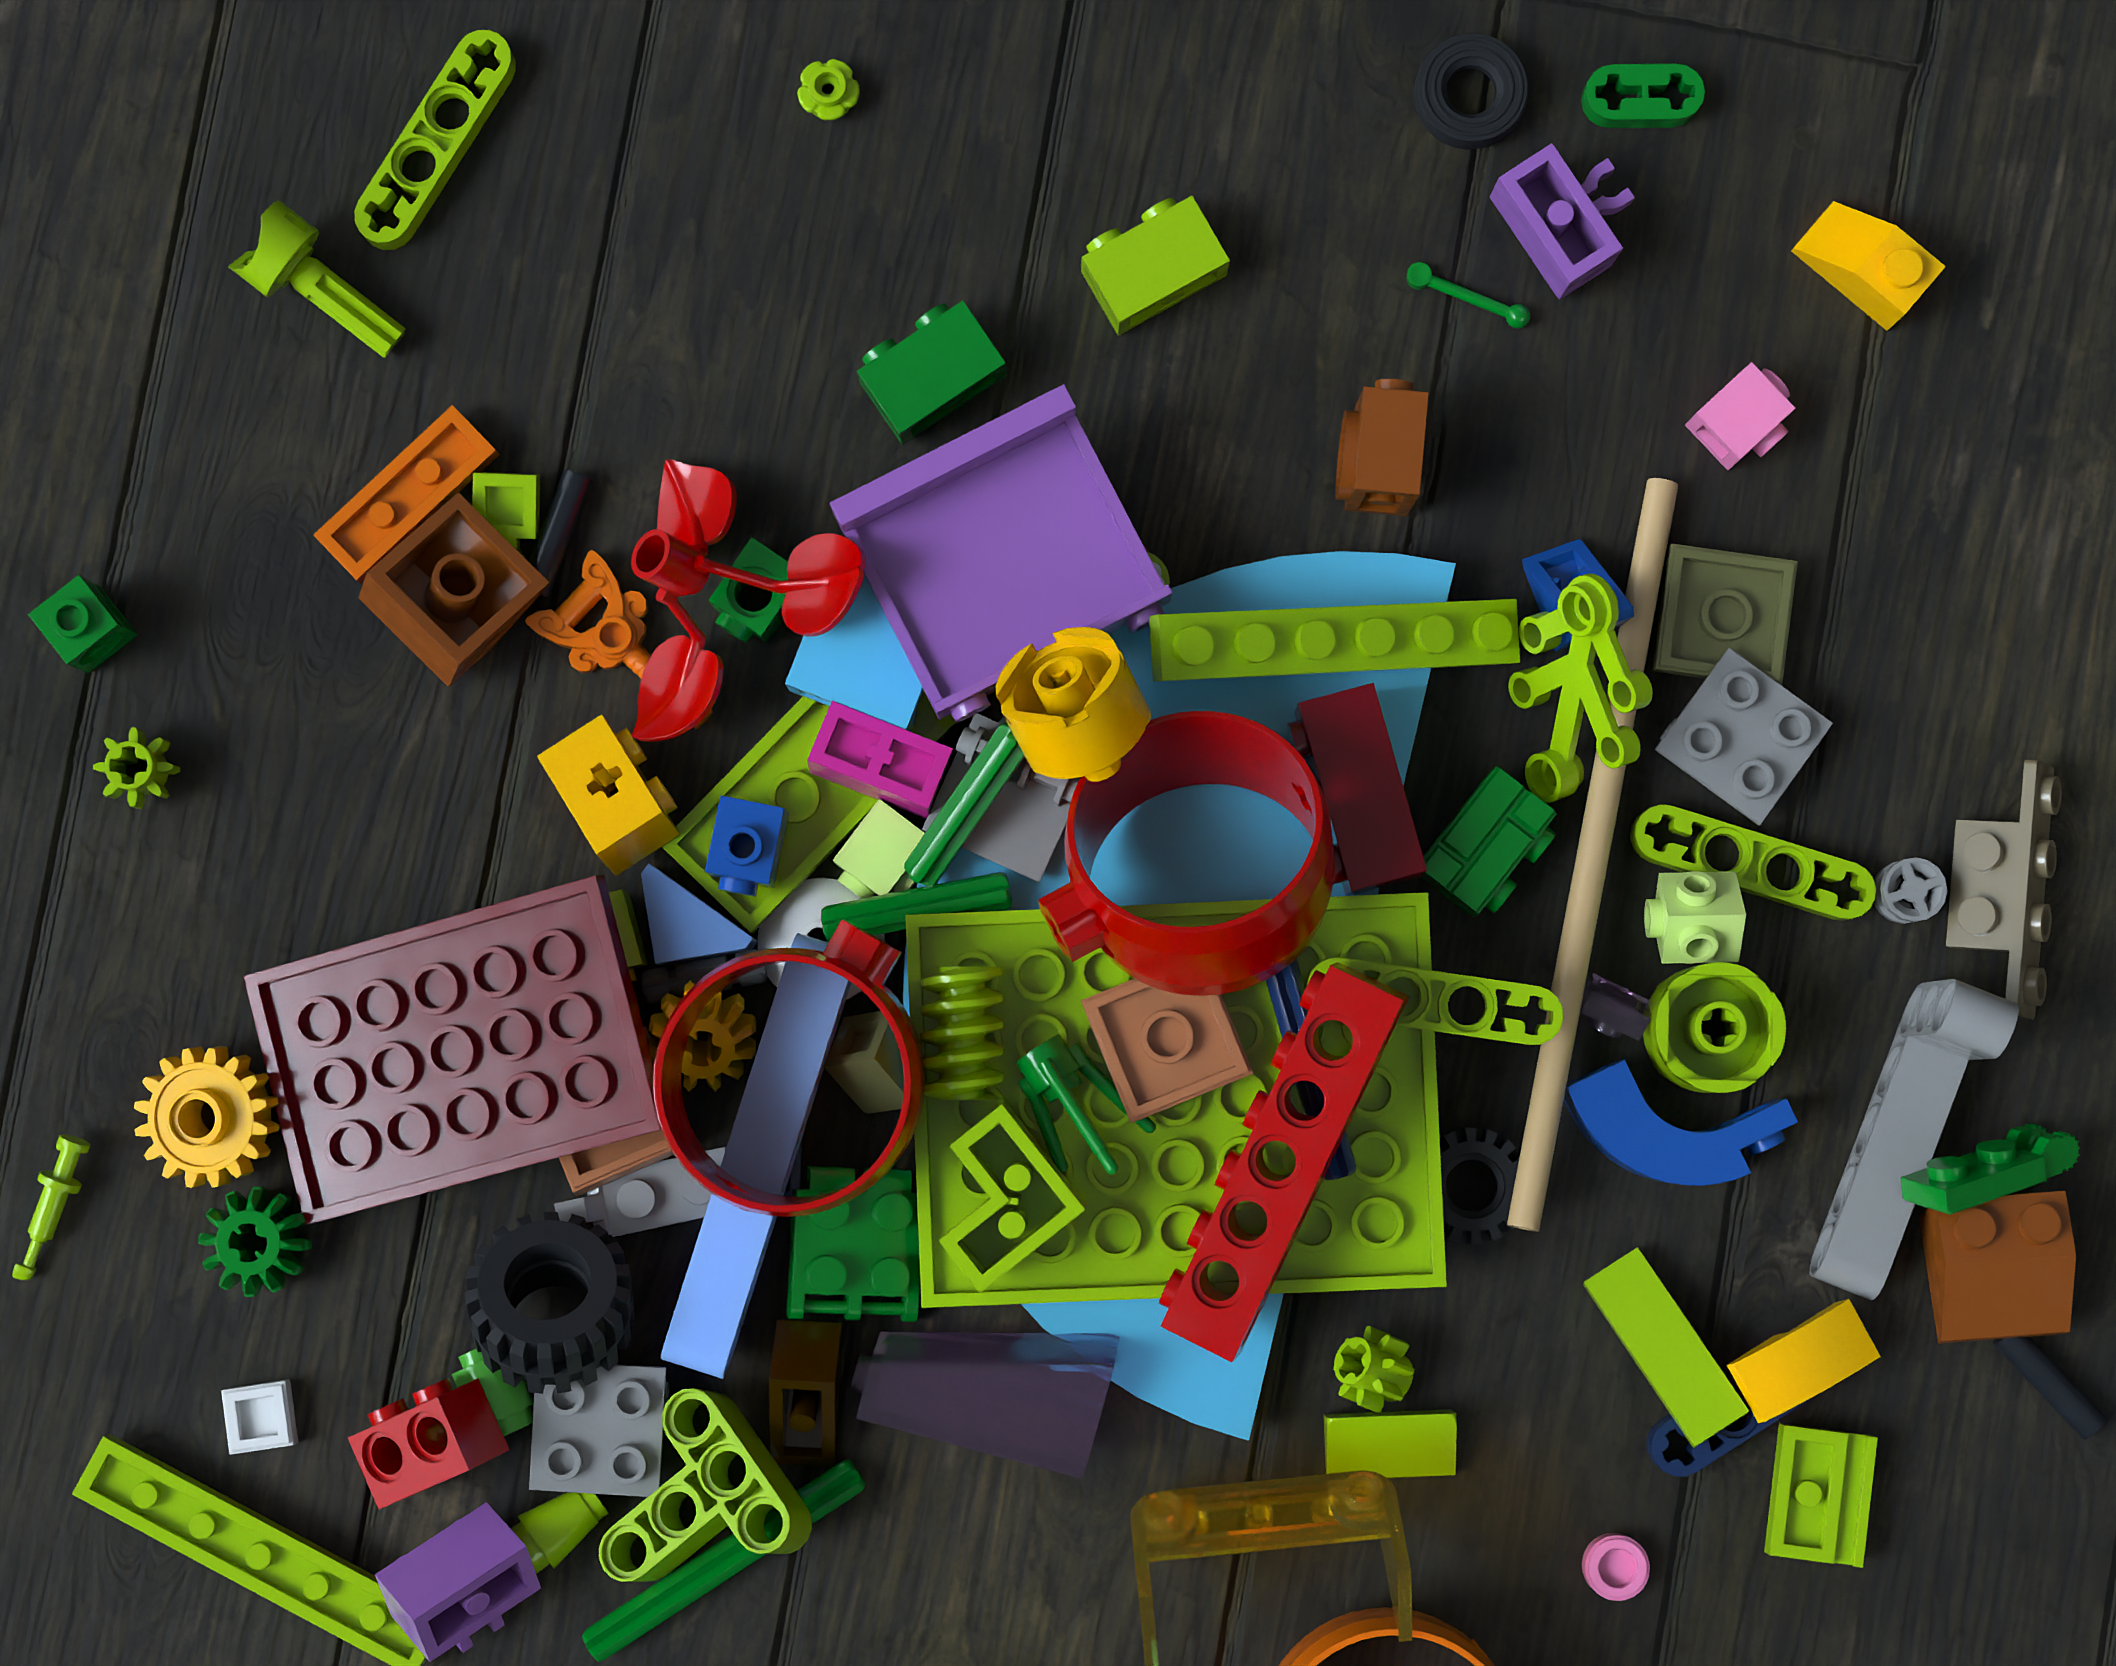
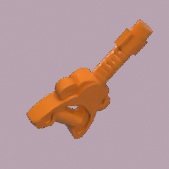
(614, 638)

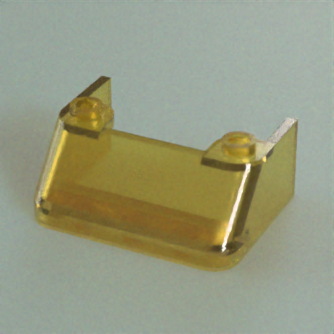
(1269, 1518)

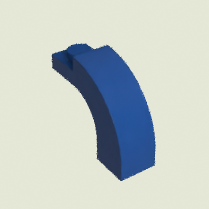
(1630, 1134)

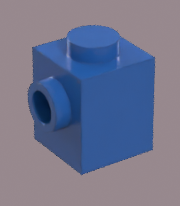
(746, 845)

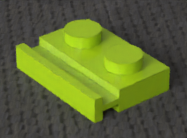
(1820, 1495)

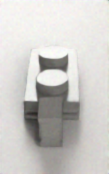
(643, 1199)

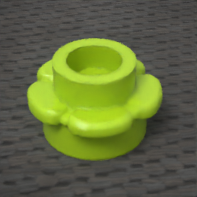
(831, 105)

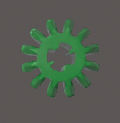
(241, 1259)

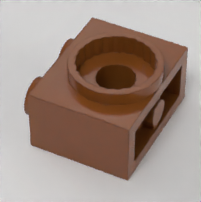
(1382, 449)

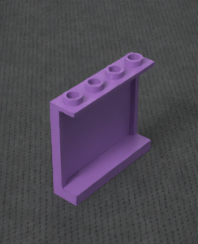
(999, 550)

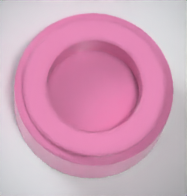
(1615, 1566)

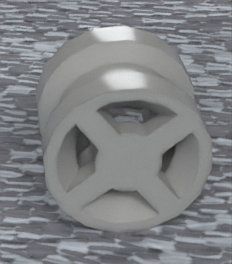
(1922, 886)

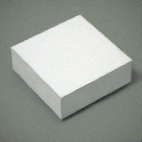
(259, 1416)

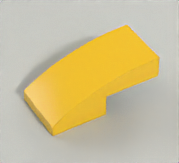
(1803, 1361)

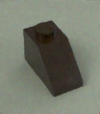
(805, 1392)

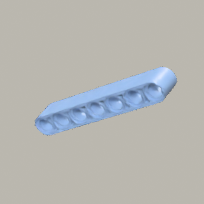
(761, 1156)

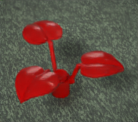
(697, 512)

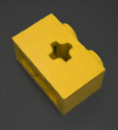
(617, 826)

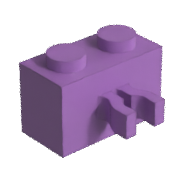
(1559, 220)
(458, 1582)

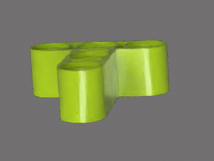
(715, 1497)

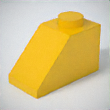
(1868, 262)

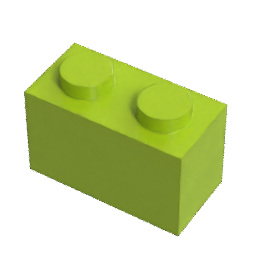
(1153, 263)

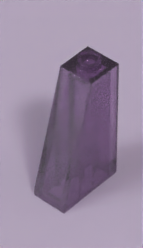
(992, 1392)

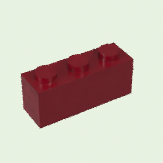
(1363, 788)

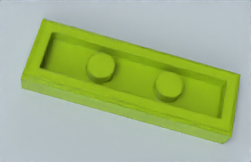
(1665, 1347)

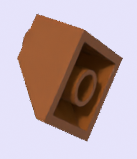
(452, 589)
(2001, 1268)

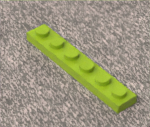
(1333, 639)
(245, 1548)

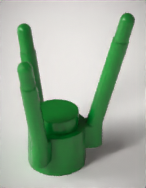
(1052, 1072)

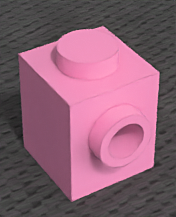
(1743, 416)

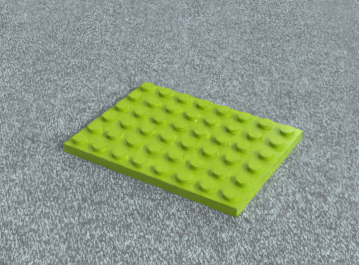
(1360, 1230)

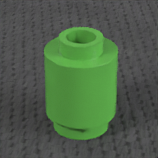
(508, 1403)

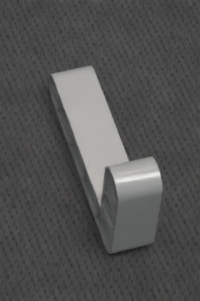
(1935, 1039)

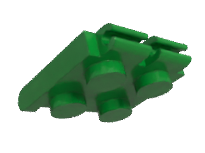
(856, 1248)

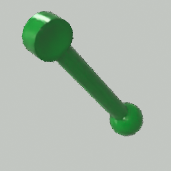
(1420, 276)

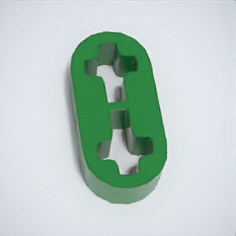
(1642, 80)

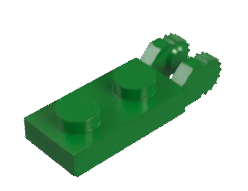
(1992, 1171)

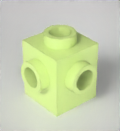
(1696, 917)

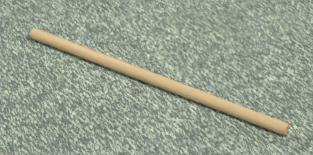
(1589, 875)

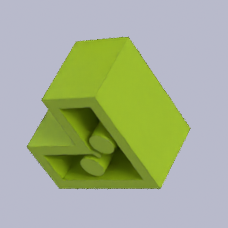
(1025, 1204)

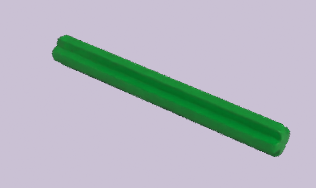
(711, 1568)

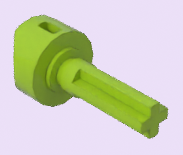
(285, 259)

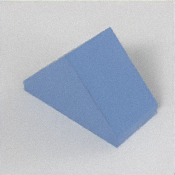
(684, 925)

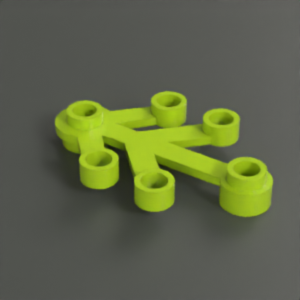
(1590, 614)

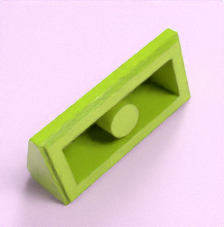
(1392, 1443)

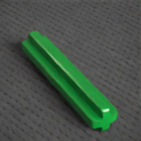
(965, 807)
(889, 911)

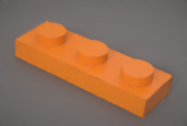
(406, 493)

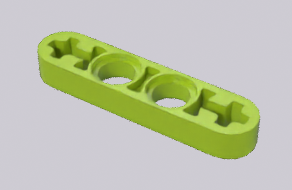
(426, 135)
(1754, 854)
(1435, 993)

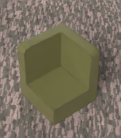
(868, 1062)

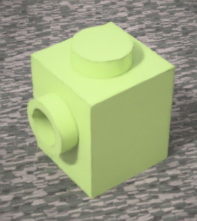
(877, 853)

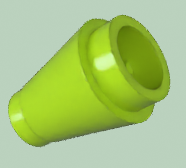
(558, 1527)

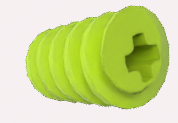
(962, 1033)

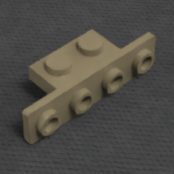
(2001, 886)

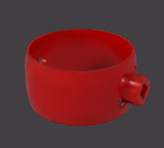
(859, 959)
(1202, 959)

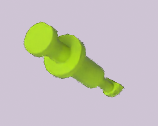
(52, 1200)

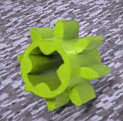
(128, 754)
(1373, 1369)

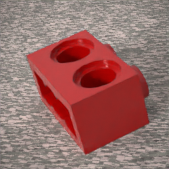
(428, 1443)

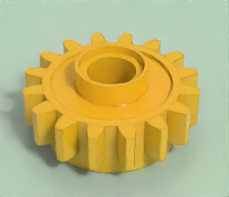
(176, 1123)

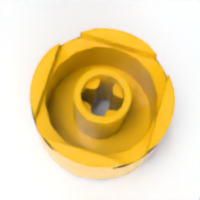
(1073, 705)

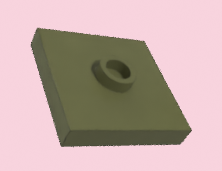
(1722, 603)

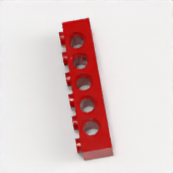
(1225, 1320)

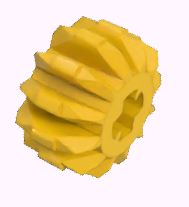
(725, 1046)

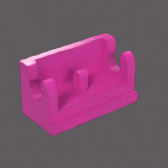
(879, 759)

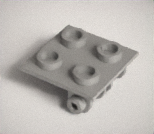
(1743, 736)
(1024, 818)
(601, 1433)

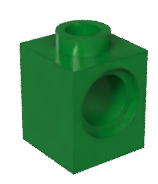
(725, 599)
(82, 624)

